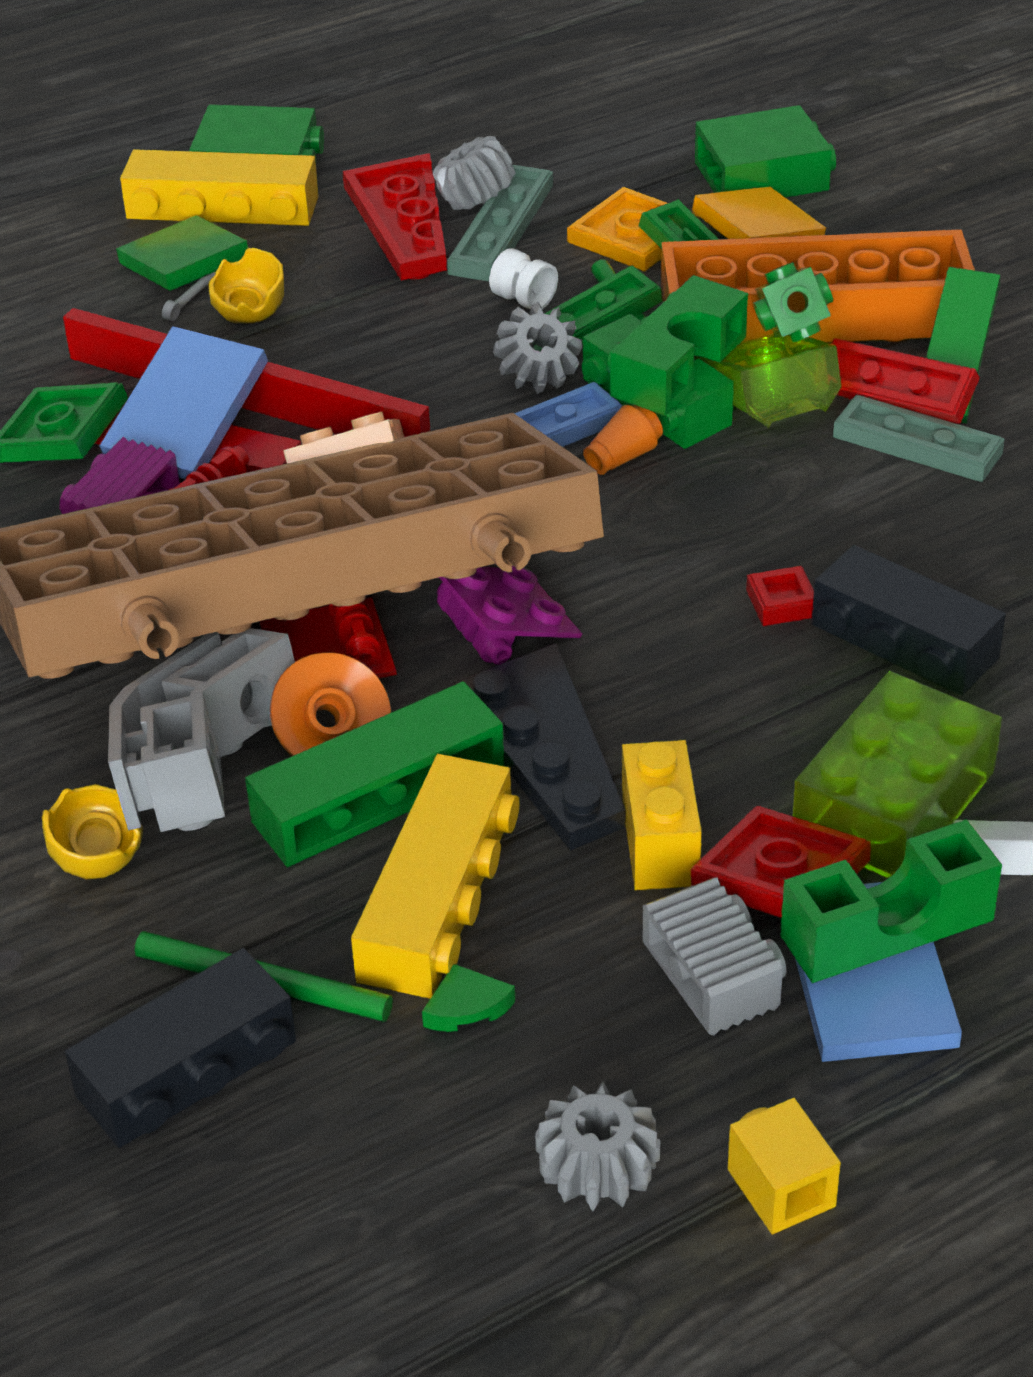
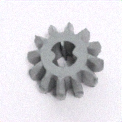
(474, 173)
(540, 329)
(597, 1146)

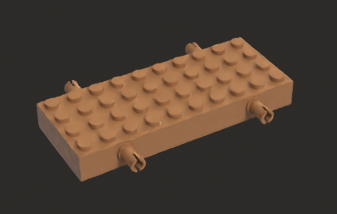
(288, 541)

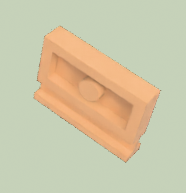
(367, 431)

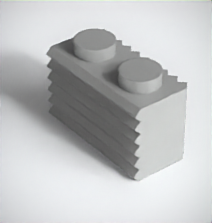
(714, 954)

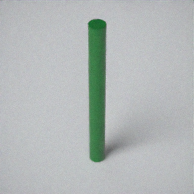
(295, 983)

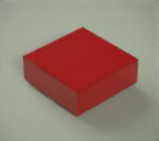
(781, 595)

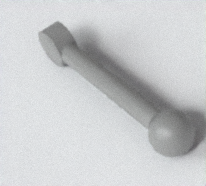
(172, 308)

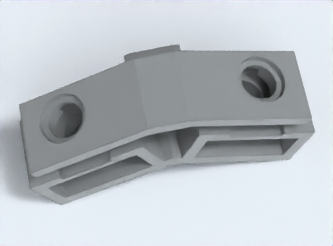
(185, 717)

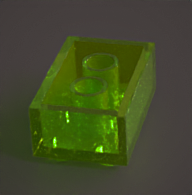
(899, 768)

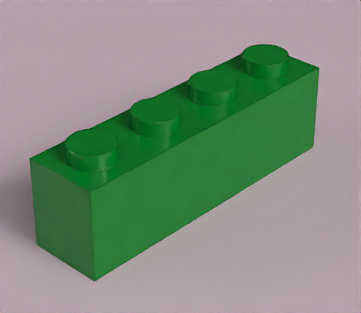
(367, 772)

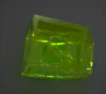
(781, 376)

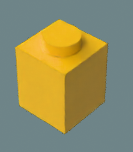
(783, 1165)

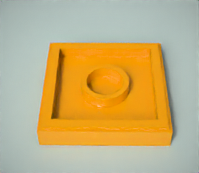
(754, 214)
(614, 229)

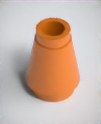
(623, 438)

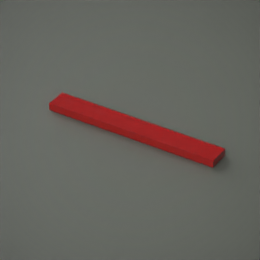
(277, 392)

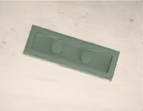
(919, 438)

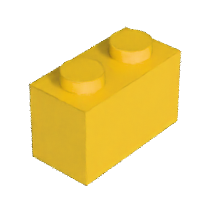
(660, 814)

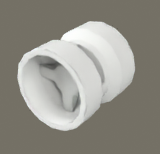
(520, 278)

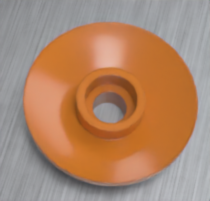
(329, 684)

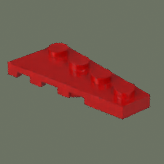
(402, 213)

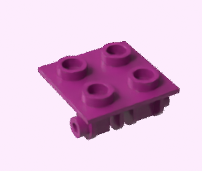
(498, 607)

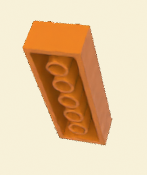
(878, 281)

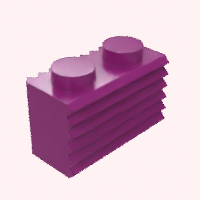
(120, 475)

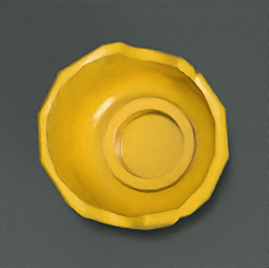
(248, 288)
(89, 832)

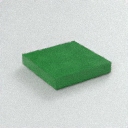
(182, 252)
(60, 422)

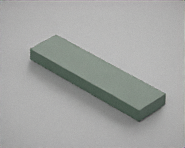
(500, 223)

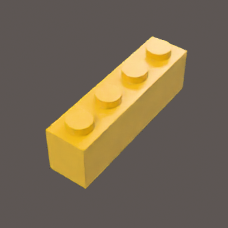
(220, 187)
(434, 877)

